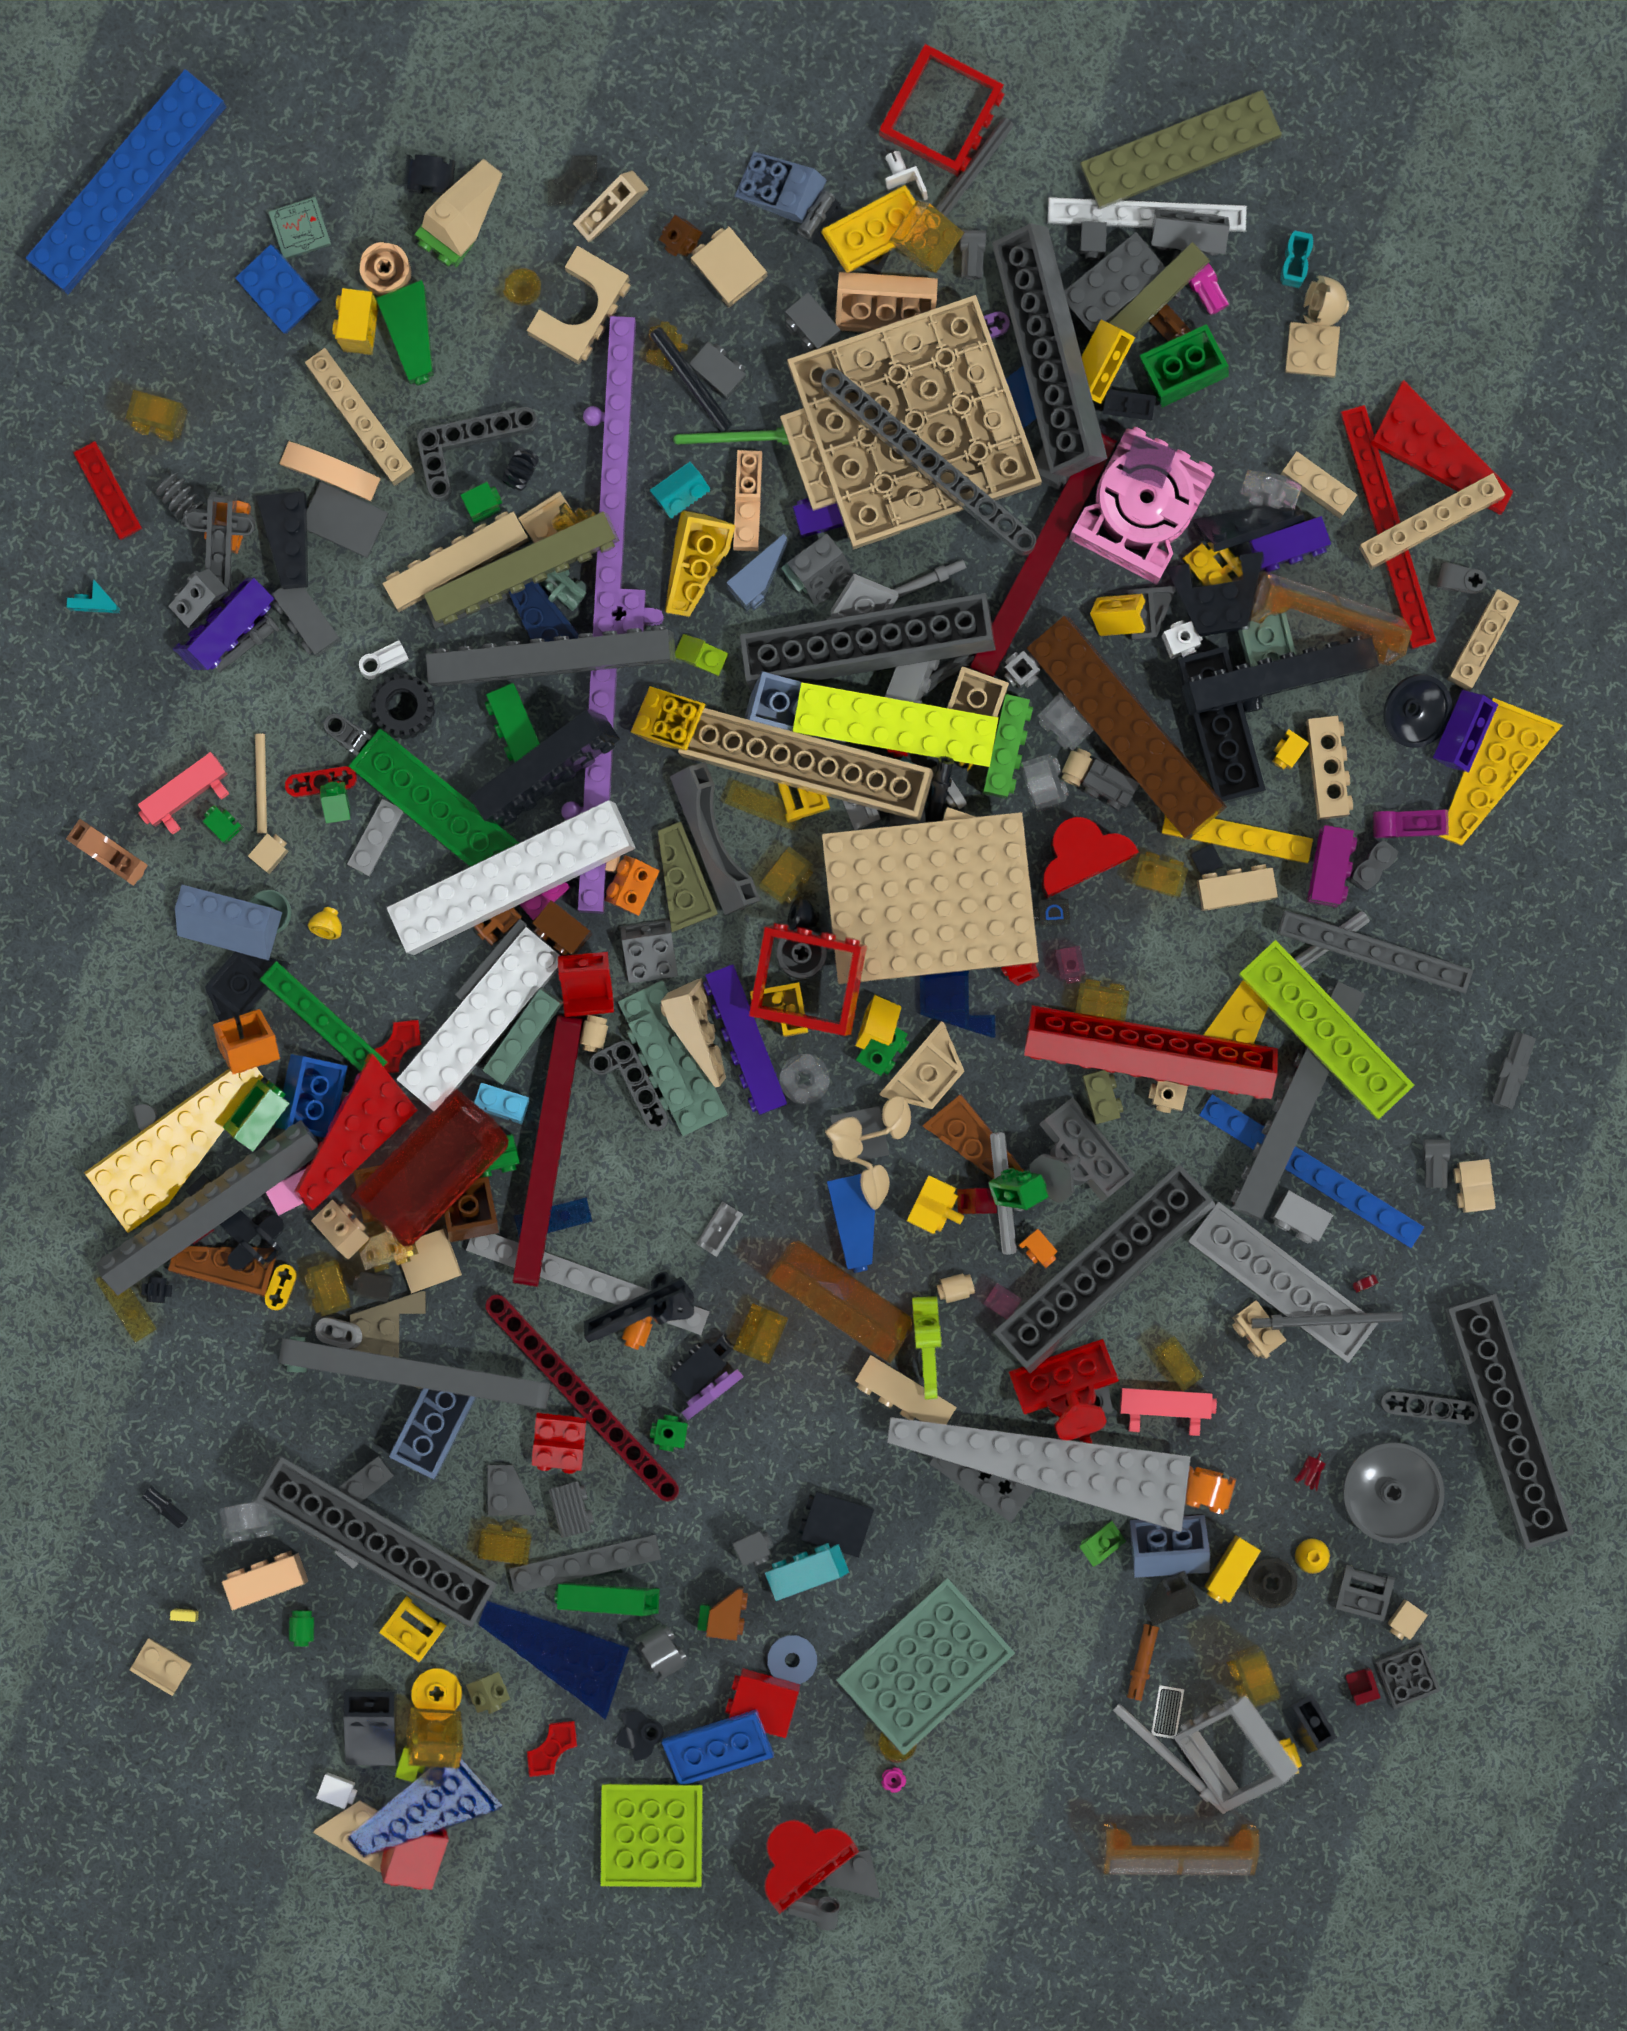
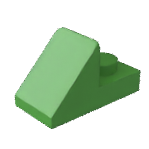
(1102, 1543)

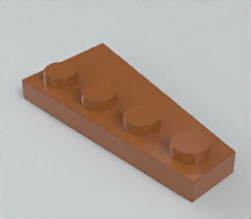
(967, 1134)
(213, 1267)

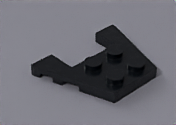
(1223, 605)

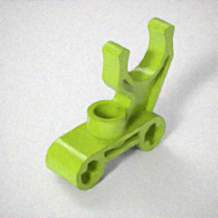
(927, 1337)

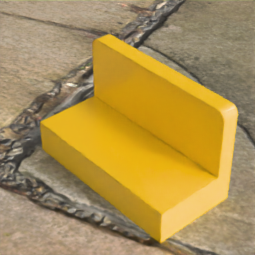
(1118, 614)
(878, 1022)

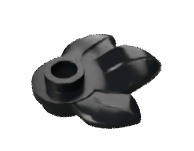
(635, 1735)

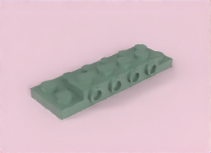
(673, 1069)

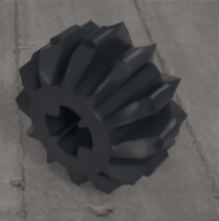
(520, 469)

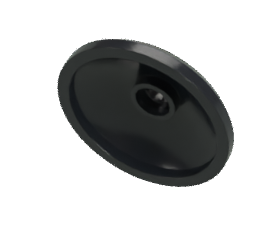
(1428, 713)

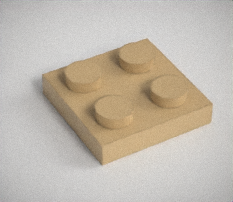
(1312, 349)

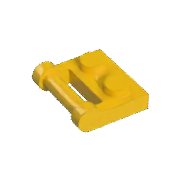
(812, 803)
(408, 1636)

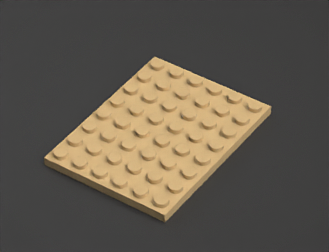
(932, 896)

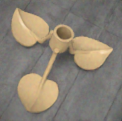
(848, 1145)

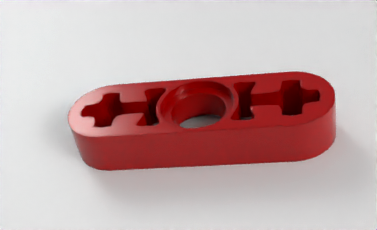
(315, 791)

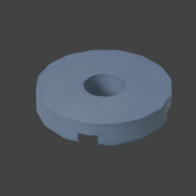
(799, 1646)

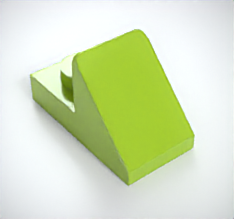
(701, 655)

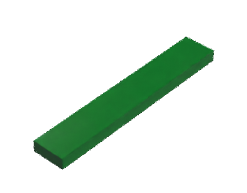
(319, 1016)

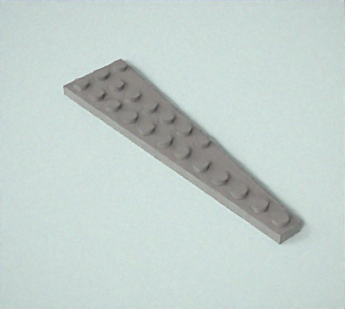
(1109, 1477)

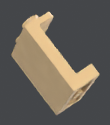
(728, 265)

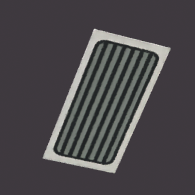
(1167, 1711)

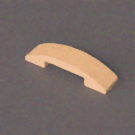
(330, 470)

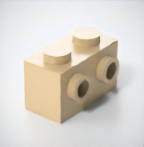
(340, 1229)

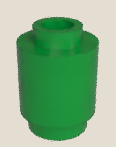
(301, 1627)

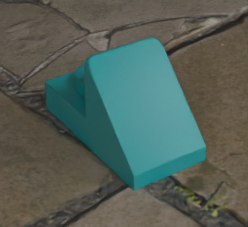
(99, 603)

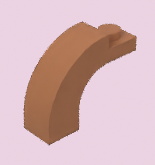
(107, 852)

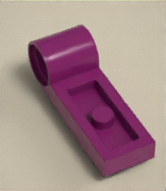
(1410, 823)

